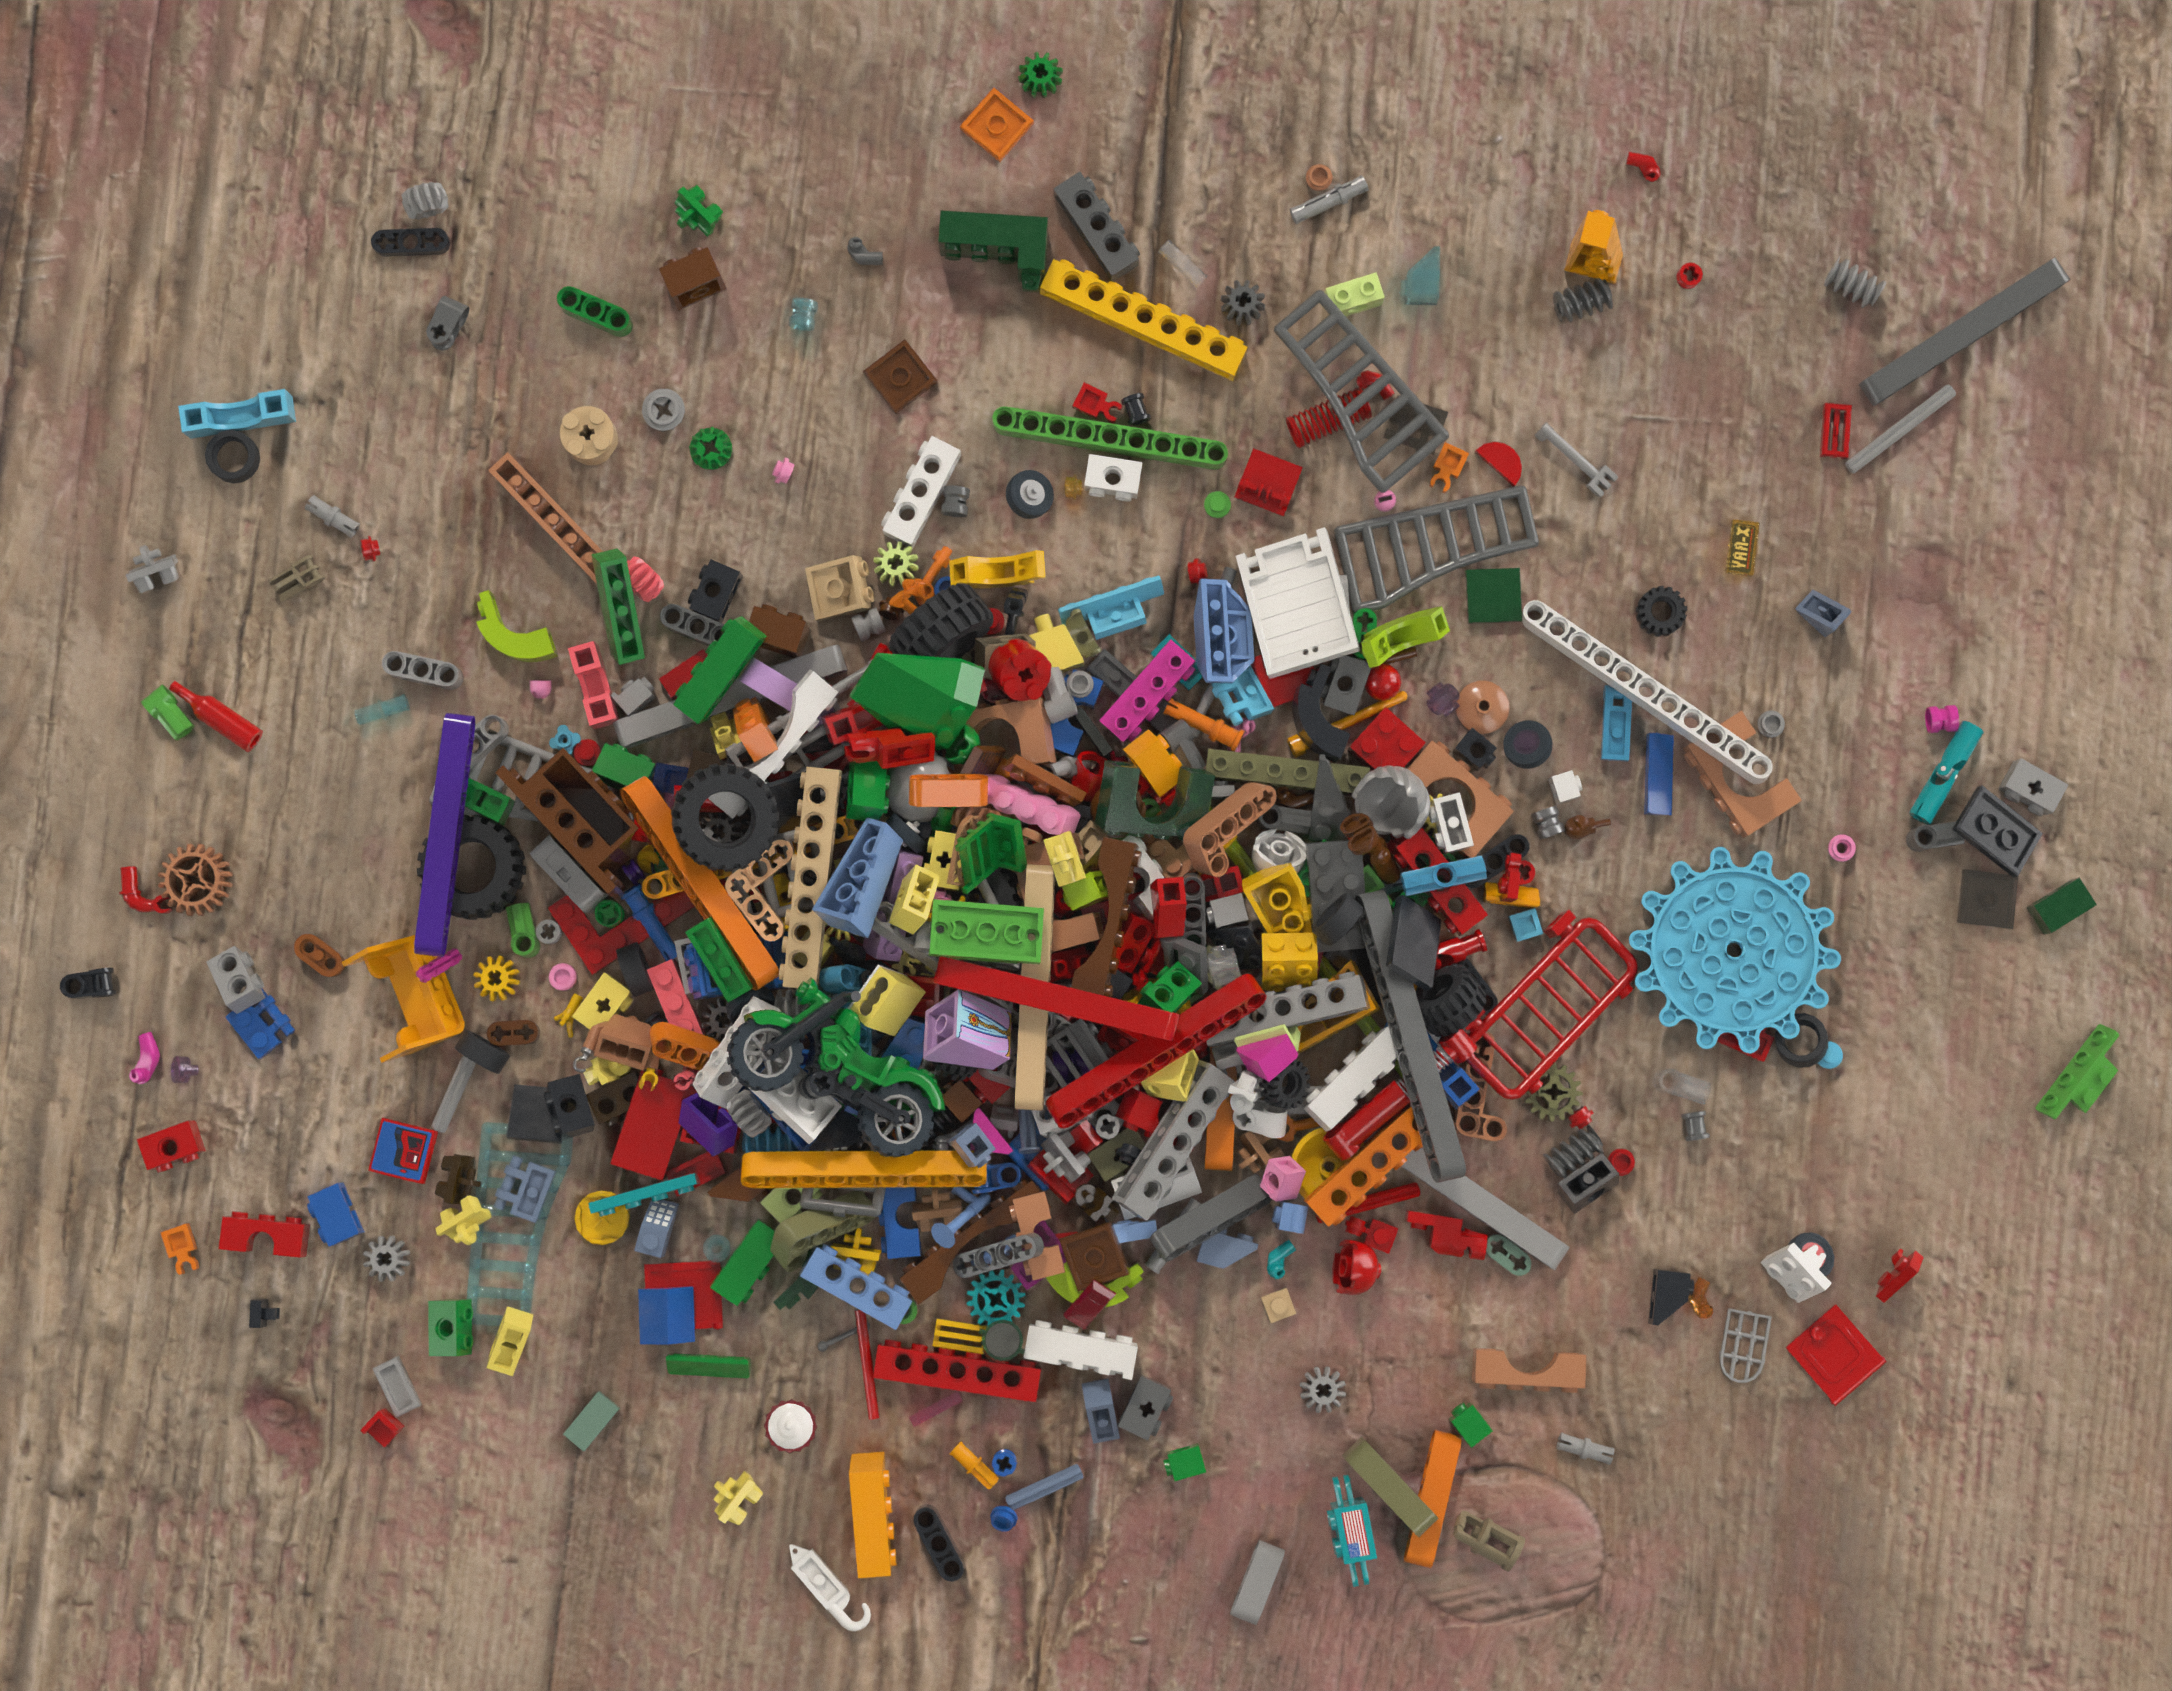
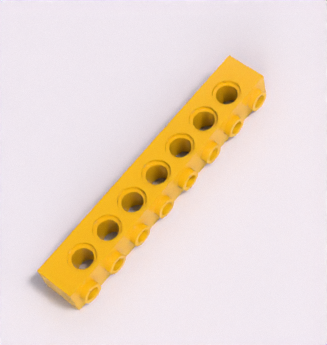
(1151, 332)

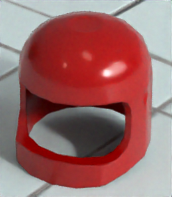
(1084, 778)

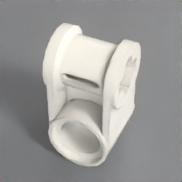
(1263, 1120)

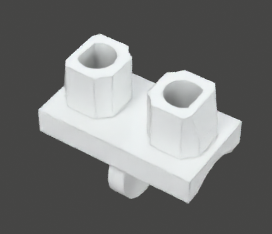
(1245, 1092)

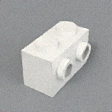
(1451, 824)

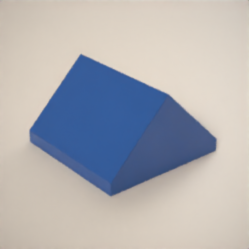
(666, 1315)

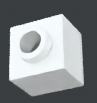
(1565, 787)

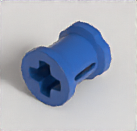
(996, 1464)

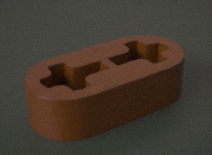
(513, 1026)

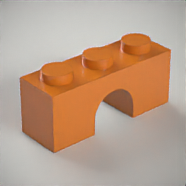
(753, 728)

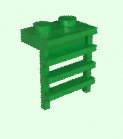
(990, 846)

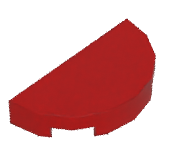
(1502, 460)

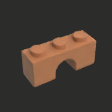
(1029, 1212)

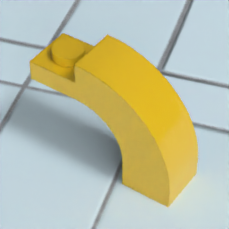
(998, 571)

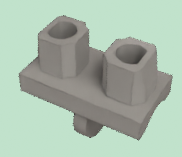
(141, 575)
(1061, 1159)

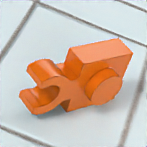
(1449, 464)
(178, 1244)

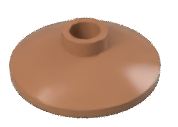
(1473, 717)

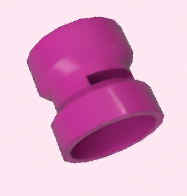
(1942, 719)

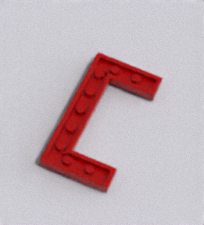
(601, 951)

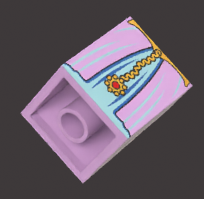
(967, 1032)

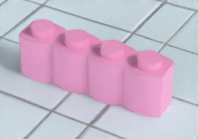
(1029, 807)

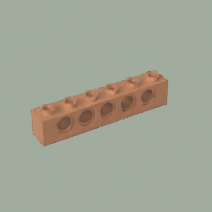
(546, 512)

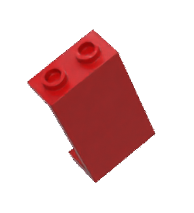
(650, 1127)

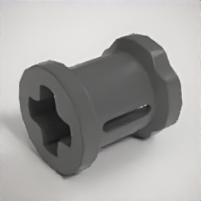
(1695, 1125)

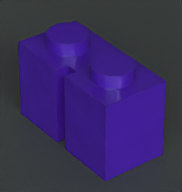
(699, 1120)

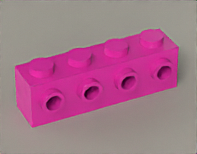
(1148, 691)

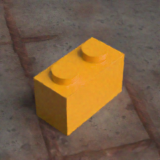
(1156, 763)

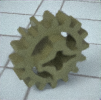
(1552, 1105)

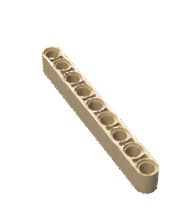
(1034, 1021)

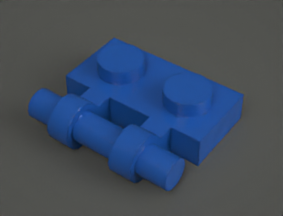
(256, 1031)

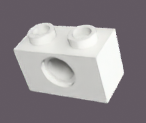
(1101, 466)

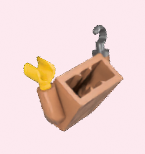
(624, 1042)

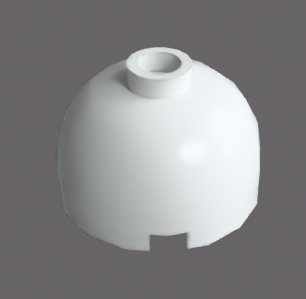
(1278, 849)

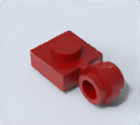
(1378, 1235)

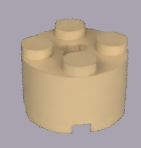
(576, 426)

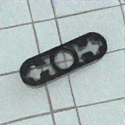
(391, 249)

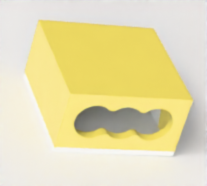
(887, 1000)

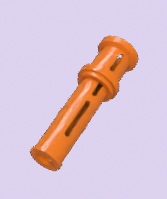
(1216, 730)

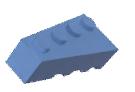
(860, 879)

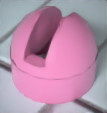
(1385, 506)
(540, 688)

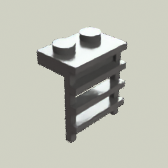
(1084, 1039)

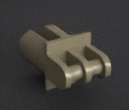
(293, 581)

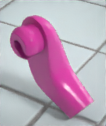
(148, 1059)

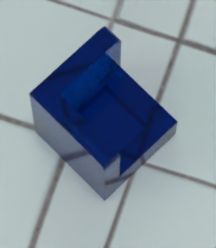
(667, 776)

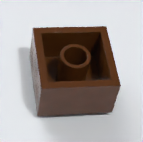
(692, 277)
(784, 633)

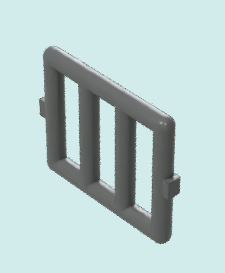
(843, 1208)

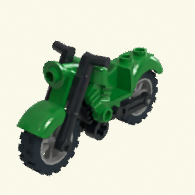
(878, 1088)

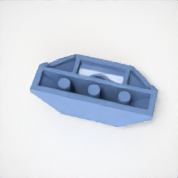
(1222, 632)

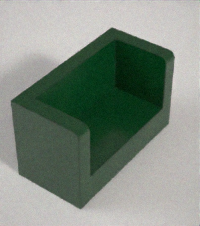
(2061, 906)

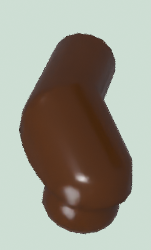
(1291, 800)

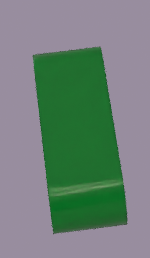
(586, 302)

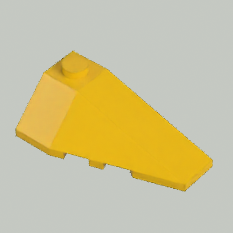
(1279, 899)

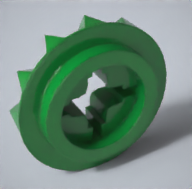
(711, 460)

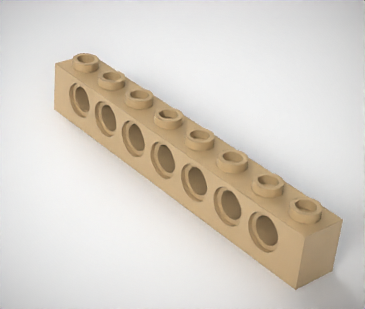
(810, 780)

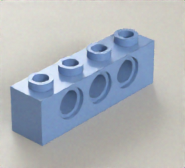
(890, 1313)

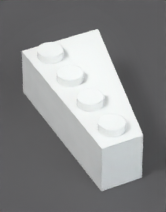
(1353, 1080)
(1080, 1349)

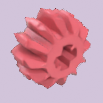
(644, 580)

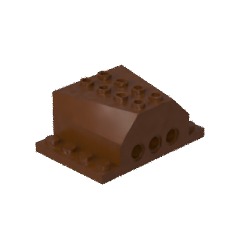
(579, 815)

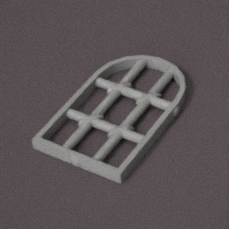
(1739, 1335)

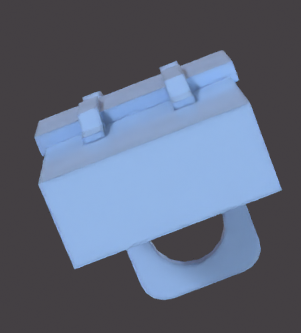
(1132, 1231)

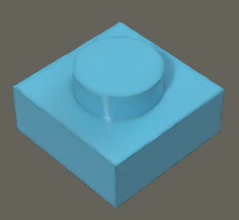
(1525, 925)

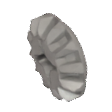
(661, 398)

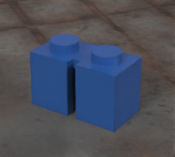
(334, 1215)

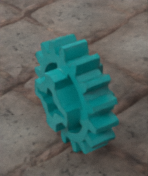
(980, 1287)

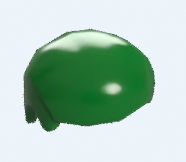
(962, 745)

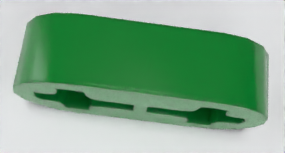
(1358, 627)

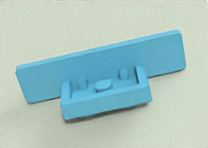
(1116, 609)

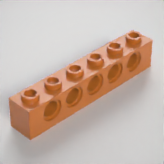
(1320, 1199)

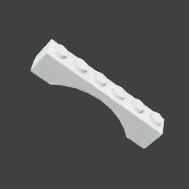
(808, 701)

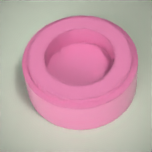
(563, 977)

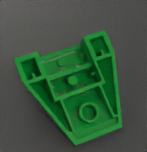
(920, 694)

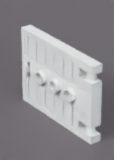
(1297, 604)

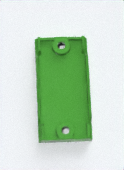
(986, 932)

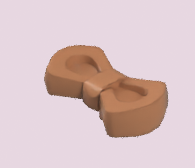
(1029, 834)

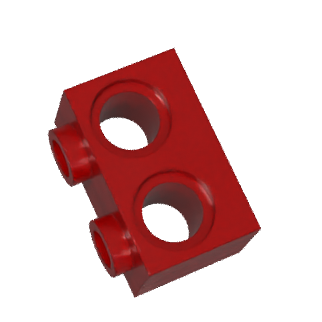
(1137, 935)

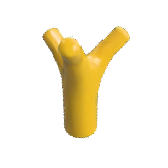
(566, 1015)

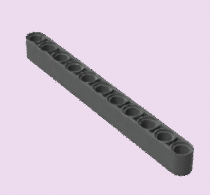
(1411, 1044)

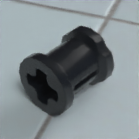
(1136, 409)

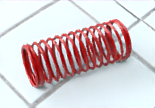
(1364, 412)

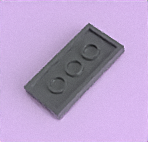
(1331, 873)

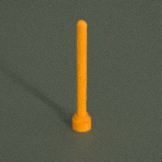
(1298, 747)

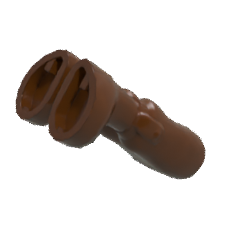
(1366, 840)

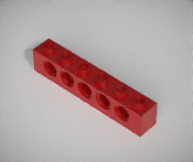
(887, 1369)

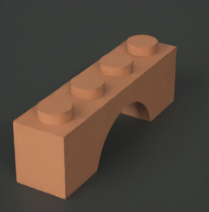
(1563, 1371)

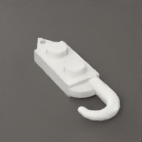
(826, 1586)

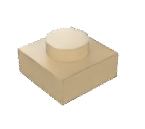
(1278, 1305)

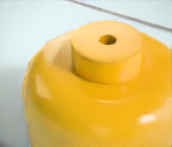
(645, 858)

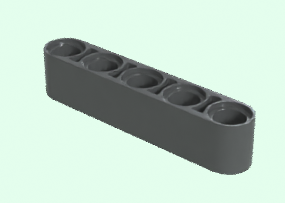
(1210, 1218)

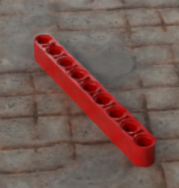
(1056, 998)
(1153, 1054)

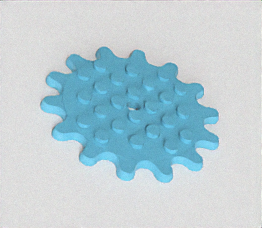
(1775, 941)

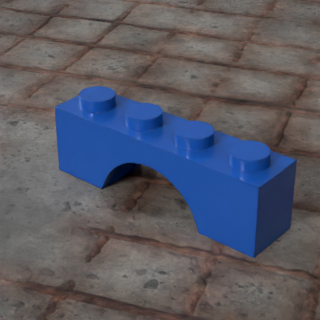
(1455, 1081)

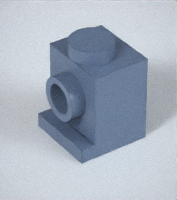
(974, 1135)

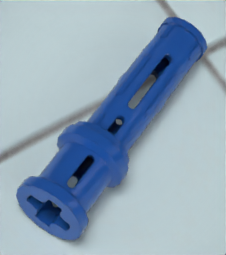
(645, 913)

